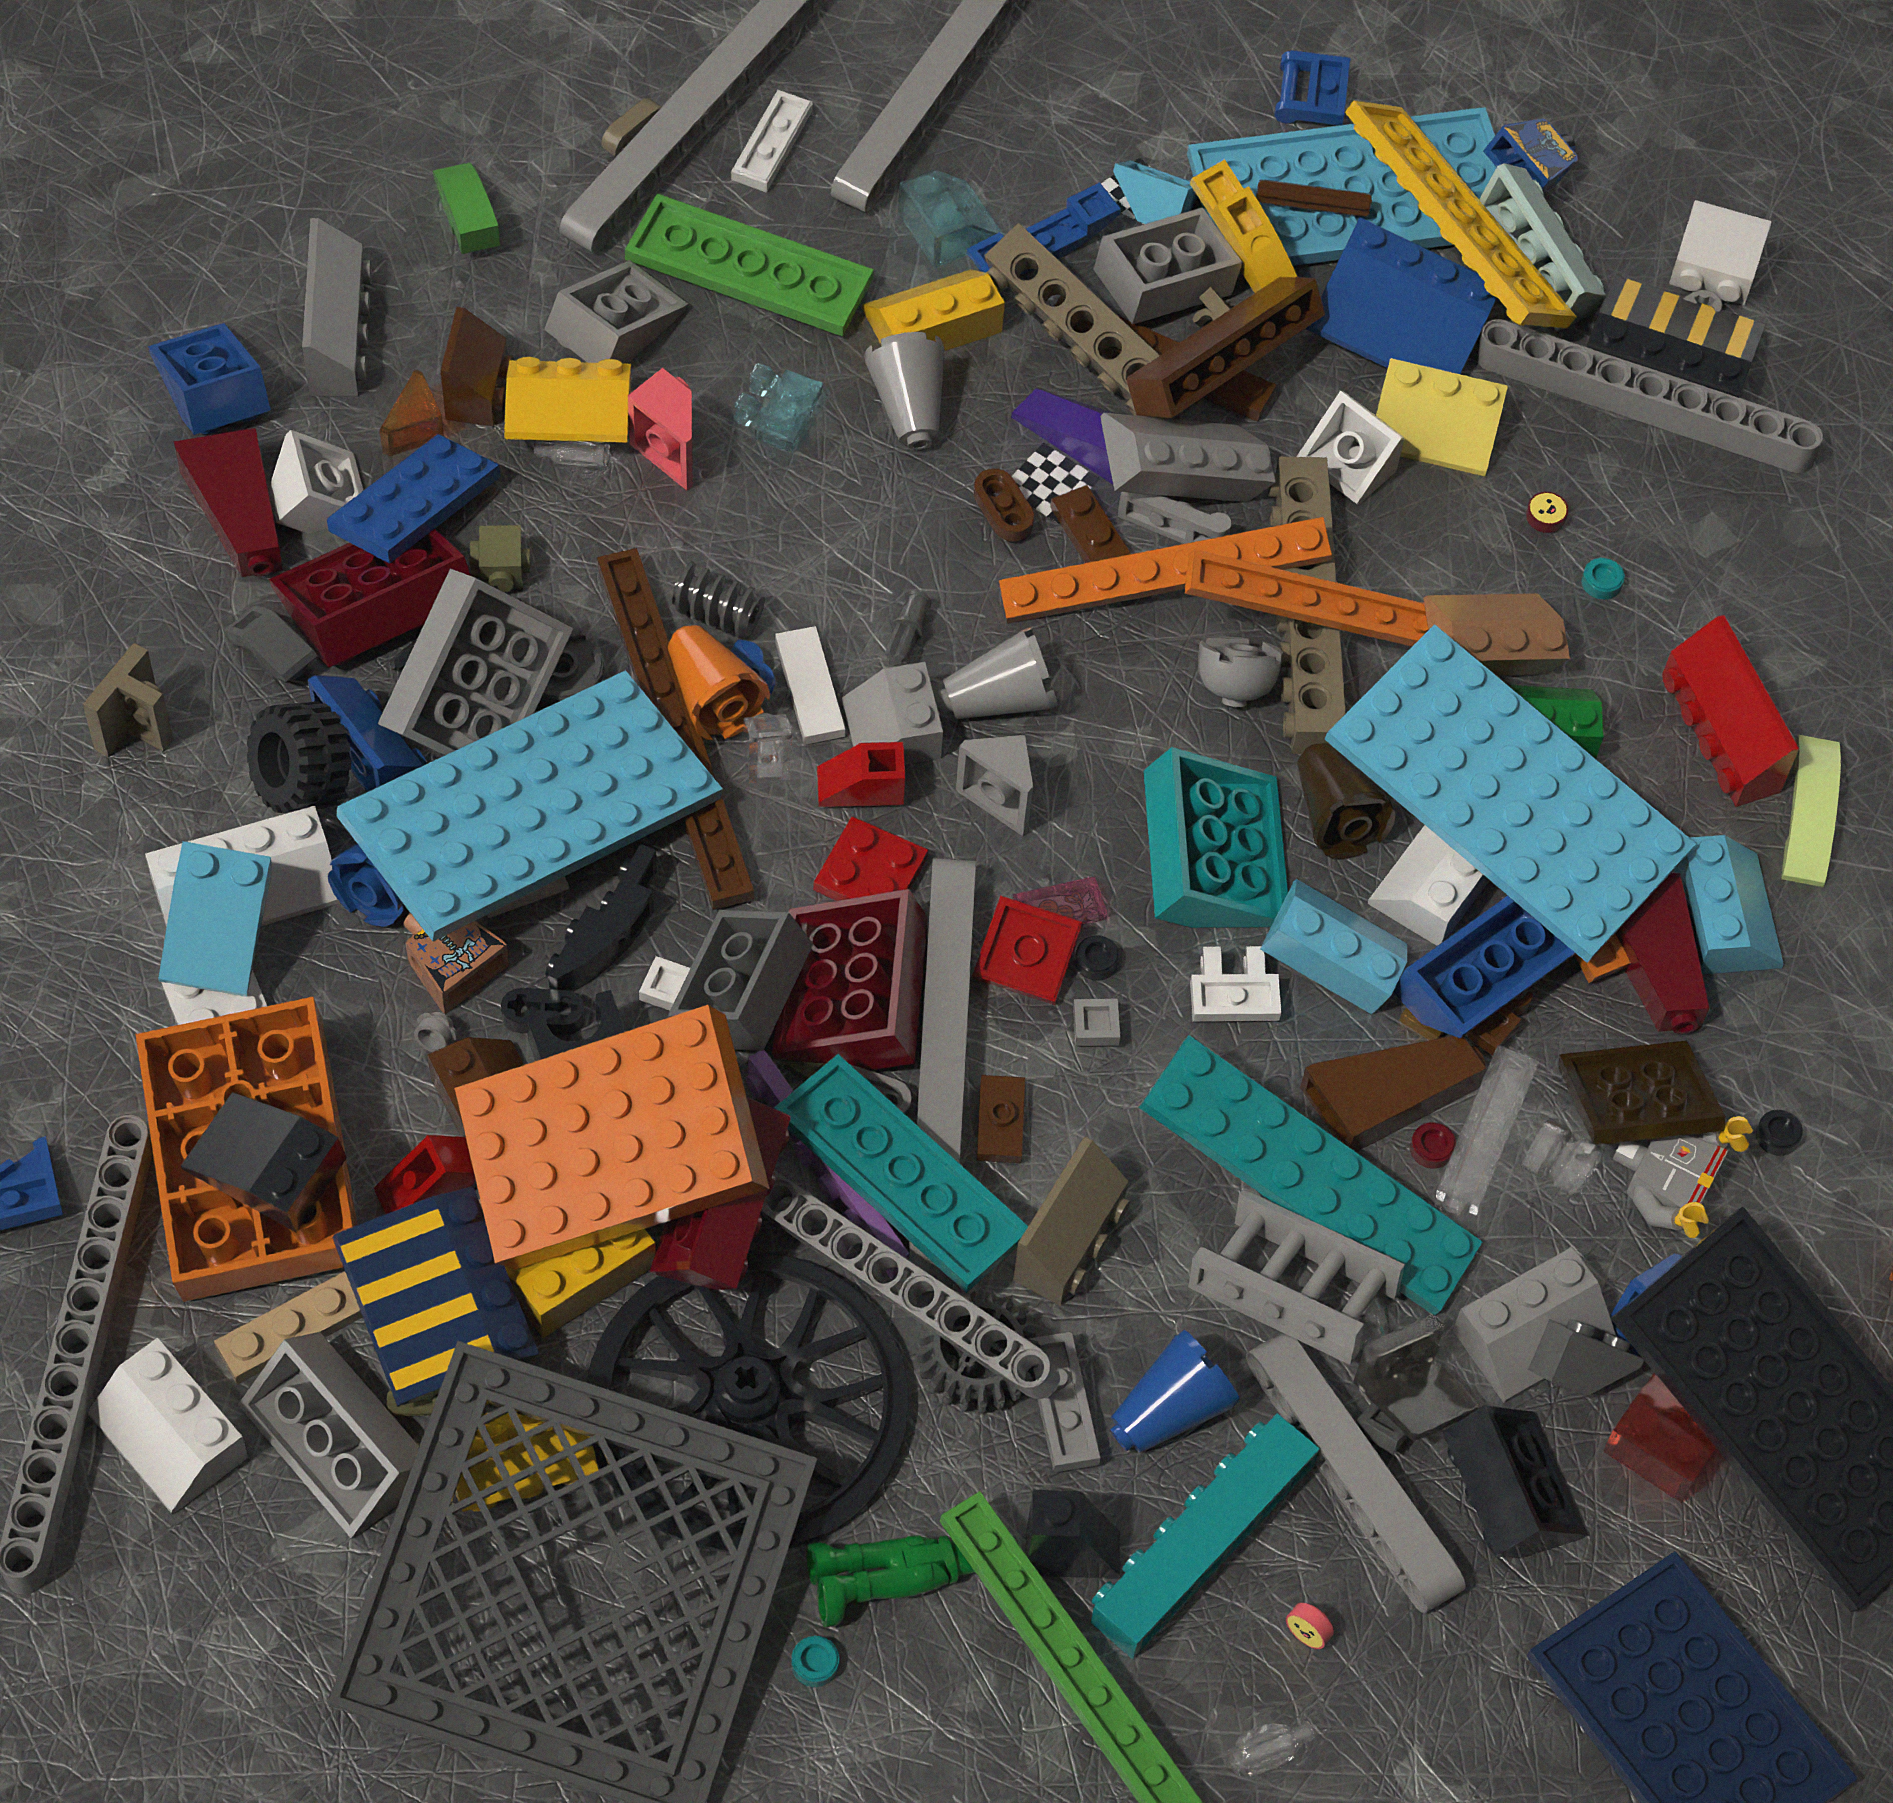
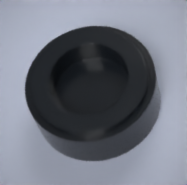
(1097, 957)
(1779, 1132)

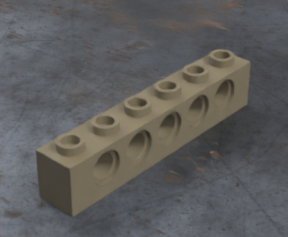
(1021, 251)

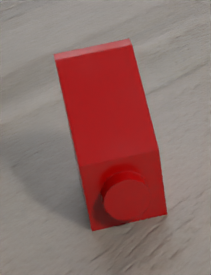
(430, 1169)

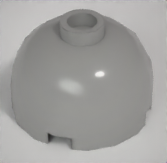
(1237, 669)

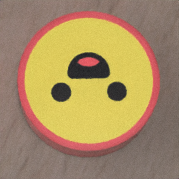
(1310, 1625)

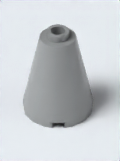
(909, 385)
(1001, 681)

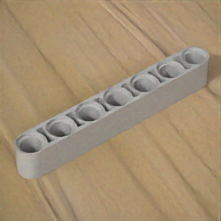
(1356, 1473)

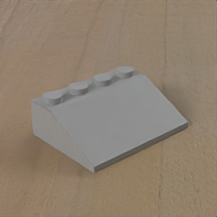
(473, 666)

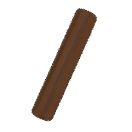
(1314, 198)

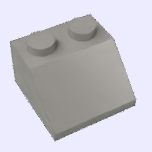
(896, 708)

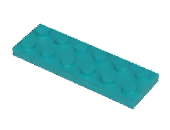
(902, 1173)

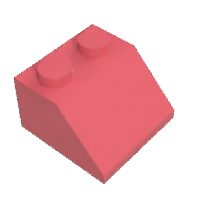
(663, 425)

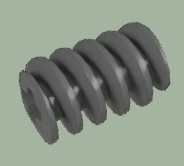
(717, 603)

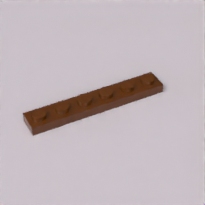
(1241, 394)

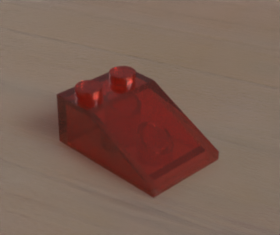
(1661, 1441)

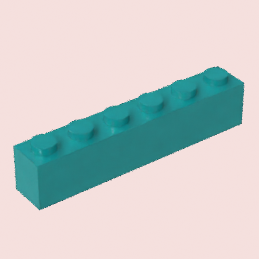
(1203, 1536)

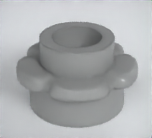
(434, 1031)

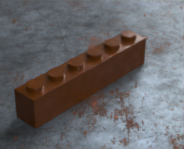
(1225, 347)

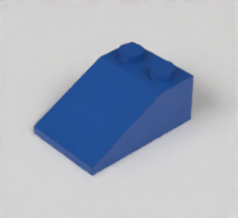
(211, 378)

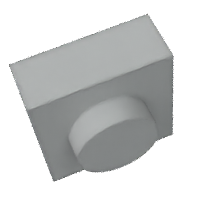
(1096, 1022)

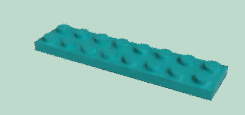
(1308, 1170)

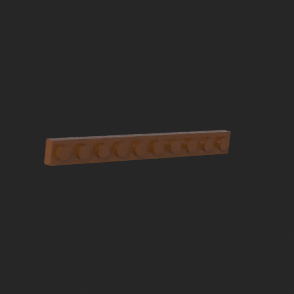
(648, 654)

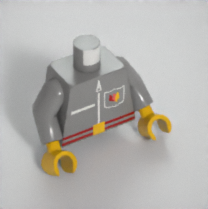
(1677, 1174)

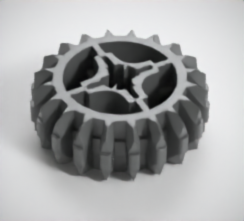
(961, 1383)

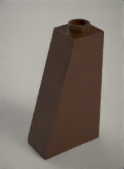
(1391, 1088)

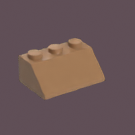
(1503, 630)

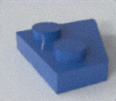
(29, 1188)

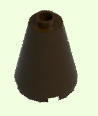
(1342, 803)

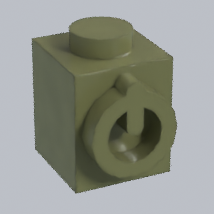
(500, 557)

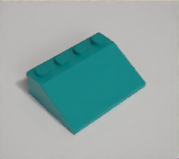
(1214, 842)

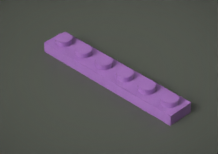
(768, 1083)

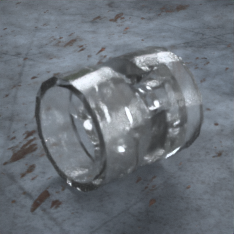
(1559, 1156)

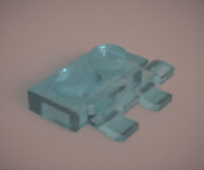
(787, 411)

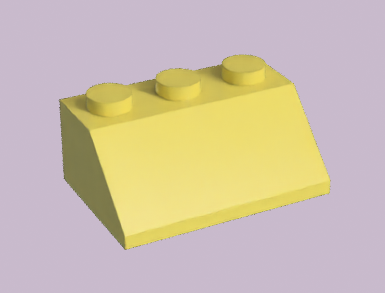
(1442, 415)

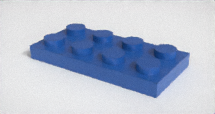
(413, 498)

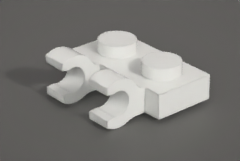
(1235, 996)

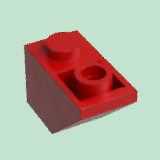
(863, 776)

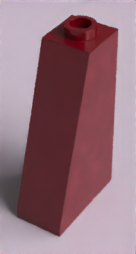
(233, 493)
(1666, 959)

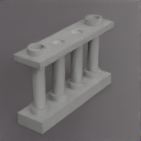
(1281, 1307)

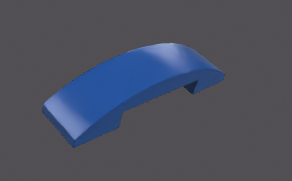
(1065, 231)

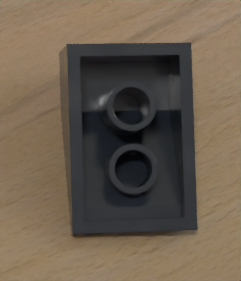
(266, 1159)

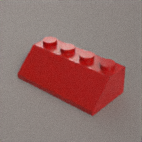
(1730, 713)

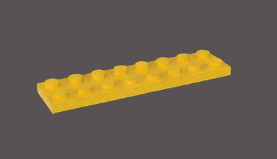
(1460, 215)

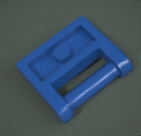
(1325, 89)

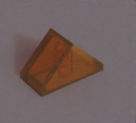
(412, 419)

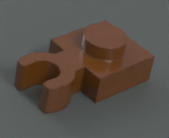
(1500, 1026)

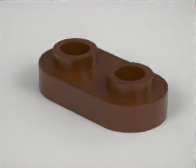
(1005, 508)

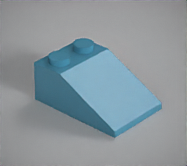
(215, 918)

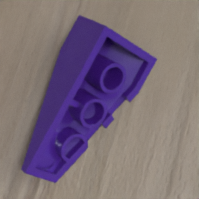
(1069, 427)

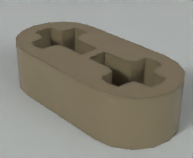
(628, 126)

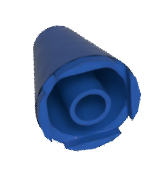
(363, 888)
(1173, 1396)

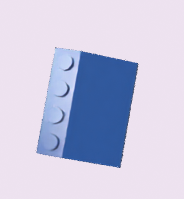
(1402, 302)

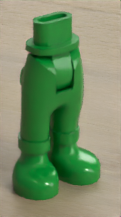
(910, 1564)

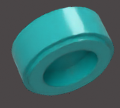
(1603, 578)
(815, 1661)

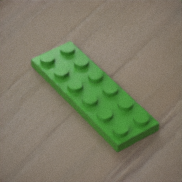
(749, 264)

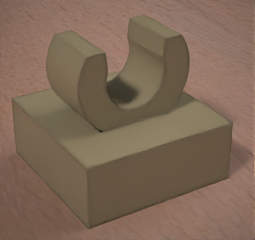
(1216, 307)

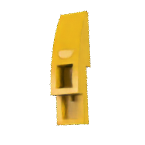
(1243, 225)

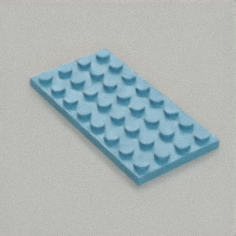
(1346, 161)
(1510, 792)
(528, 804)

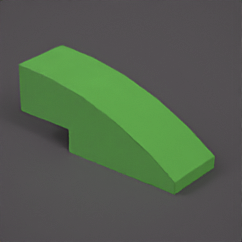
(467, 207)

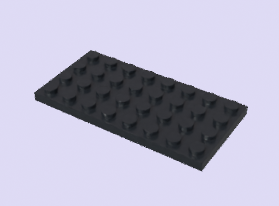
(1778, 1397)

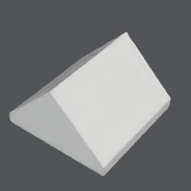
(1358, 448)

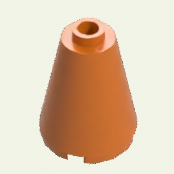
(715, 683)

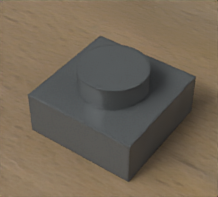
(1381, 1429)

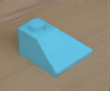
(1154, 192)

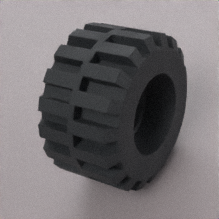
(298, 756)

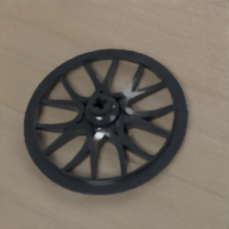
(777, 1396)

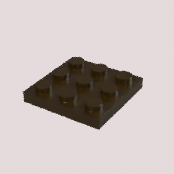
(1641, 1092)

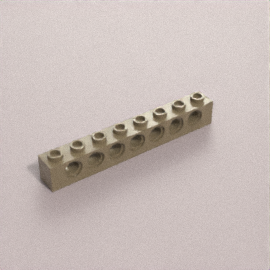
(1308, 482)

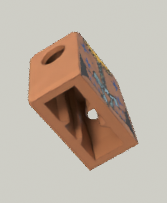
(456, 962)

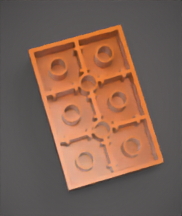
(187, 1076)
(611, 1138)

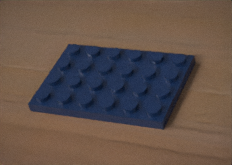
(1685, 1699)

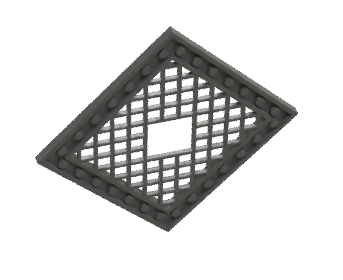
(482, 1378)

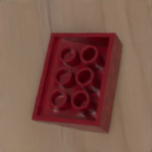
(360, 601)
(857, 983)

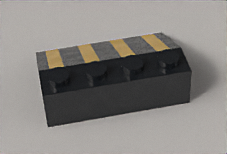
(1676, 336)

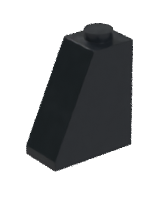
(1071, 1537)

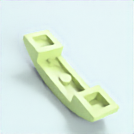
(1813, 811)

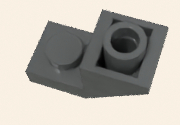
(272, 642)

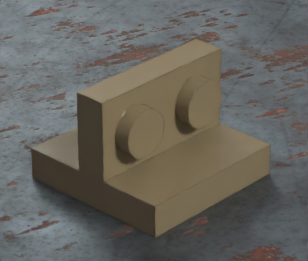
(128, 704)

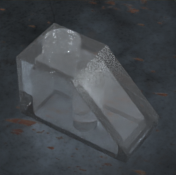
(767, 747)

